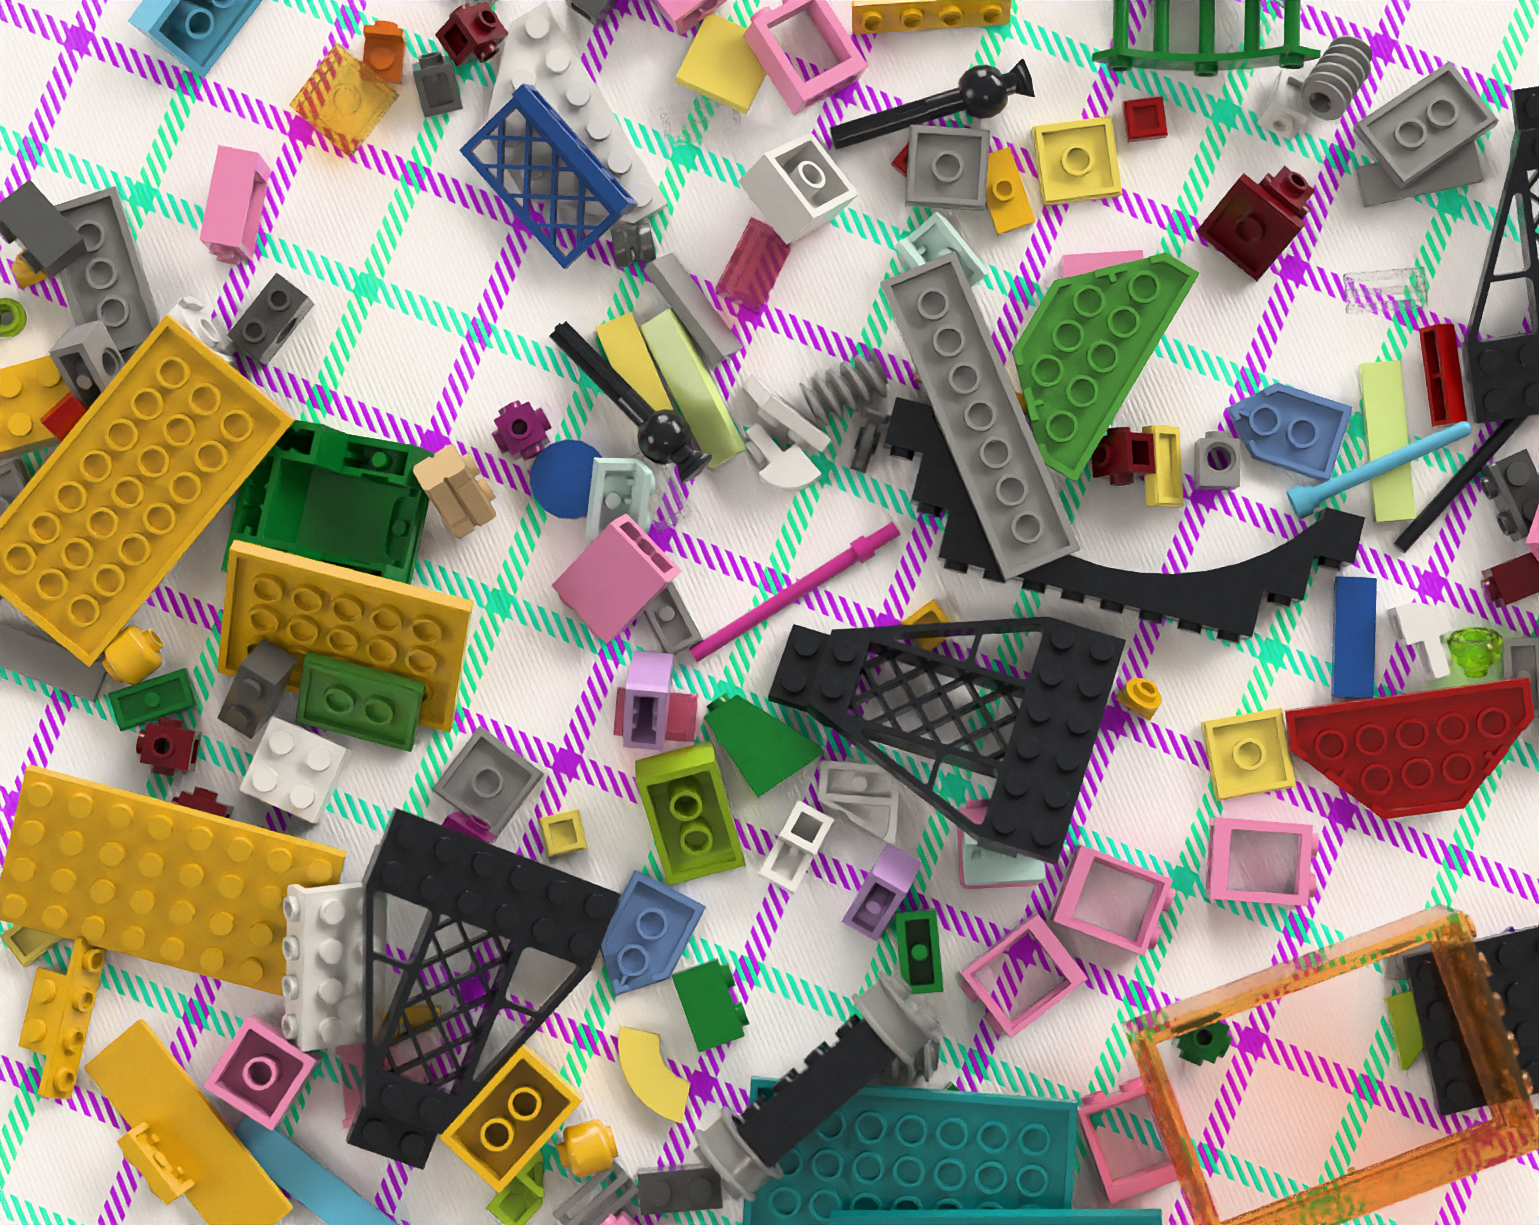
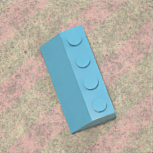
(193, 29)

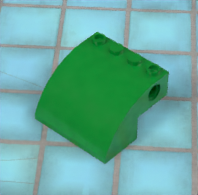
(336, 501)

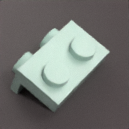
(935, 239)
(618, 489)
(991, 868)

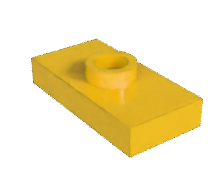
(1006, 194)

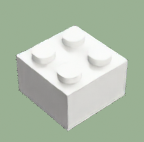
(798, 187)
(295, 769)

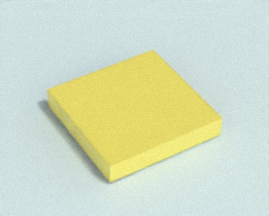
(722, 65)
(1076, 161)
(1248, 754)

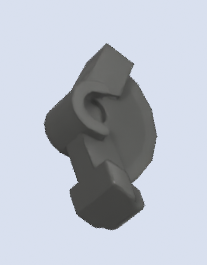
(868, 438)

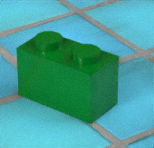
(919, 950)
(709, 1004)

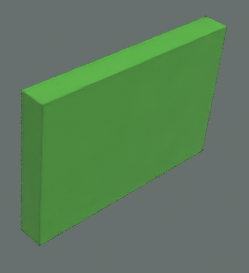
(359, 701)

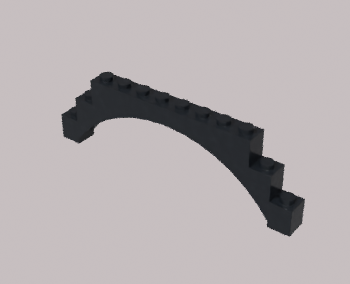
(1212, 600)

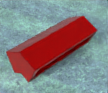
(1449, 375)

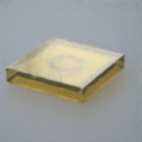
(344, 99)

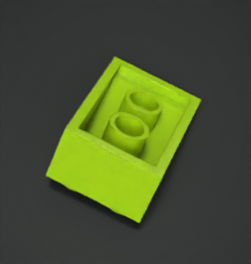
(689, 812)

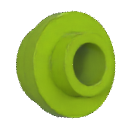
(19, 320)

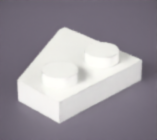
(777, 410)
(862, 795)

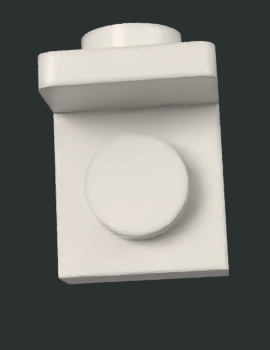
(1285, 109)

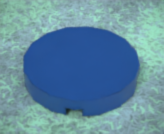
(563, 478)

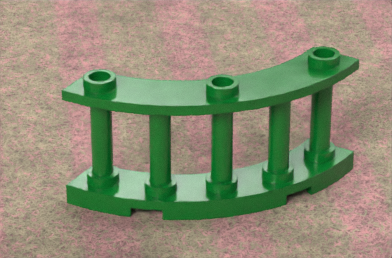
(1206, 62)

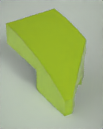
(1405, 1028)
(521, 1196)

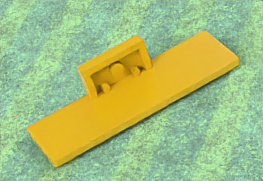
(180, 1136)

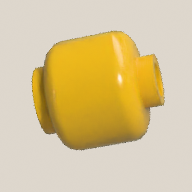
(133, 655)
(587, 1148)

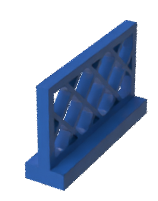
(573, 153)

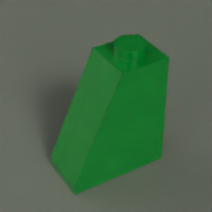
(759, 743)

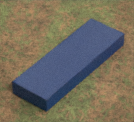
(1353, 637)

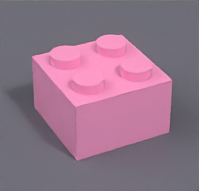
(262, 1072)

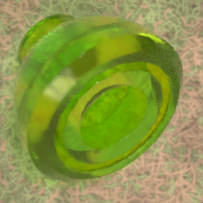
(1475, 649)

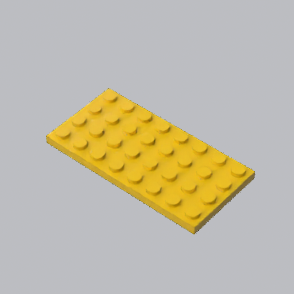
(133, 488)
(156, 878)

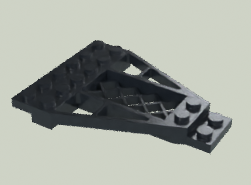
(1506, 368)
(1050, 733)
(487, 890)

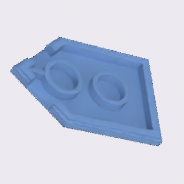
(1292, 429)
(647, 933)

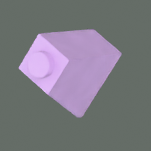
(647, 700)

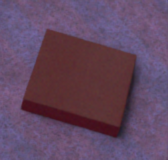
(1250, 227)

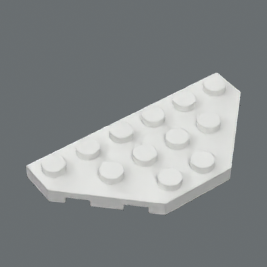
(543, 57)

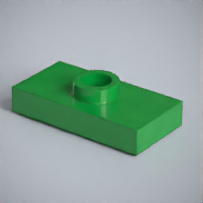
(153, 699)

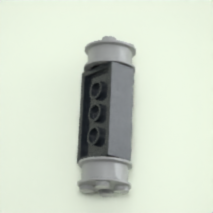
(749, 1148)

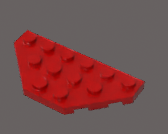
(1413, 747)

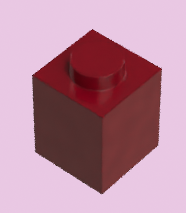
(1511, 580)

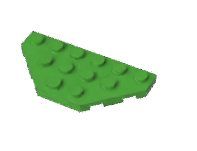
(1090, 349)

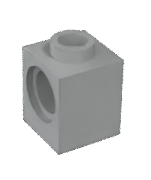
(1208, 478)

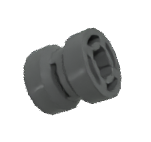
(633, 245)

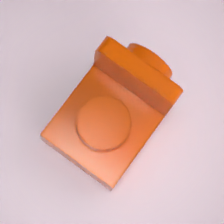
(385, 50)

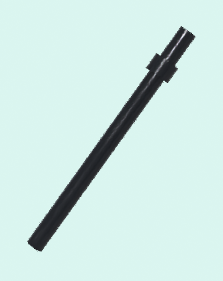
(1457, 483)

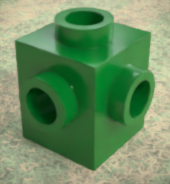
(1216, 1044)

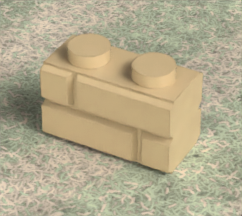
(454, 490)

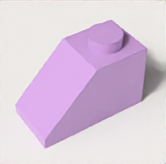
(882, 892)

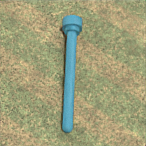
(1306, 498)

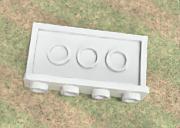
(326, 965)

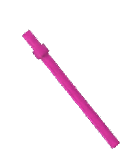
(860, 550)

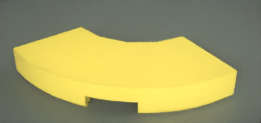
(649, 1075)

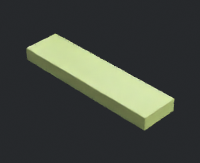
(692, 387)
(1384, 433)

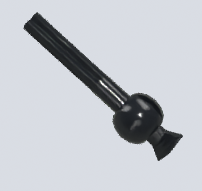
(980, 92)
(662, 434)

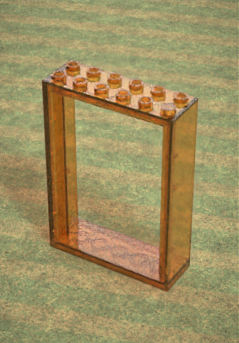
(1395, 1179)

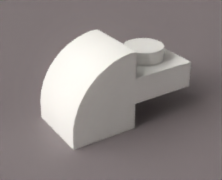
(785, 470)
(1423, 625)
(795, 847)

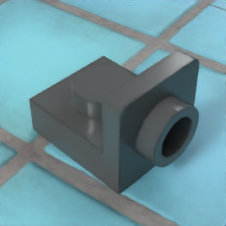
(436, 84)

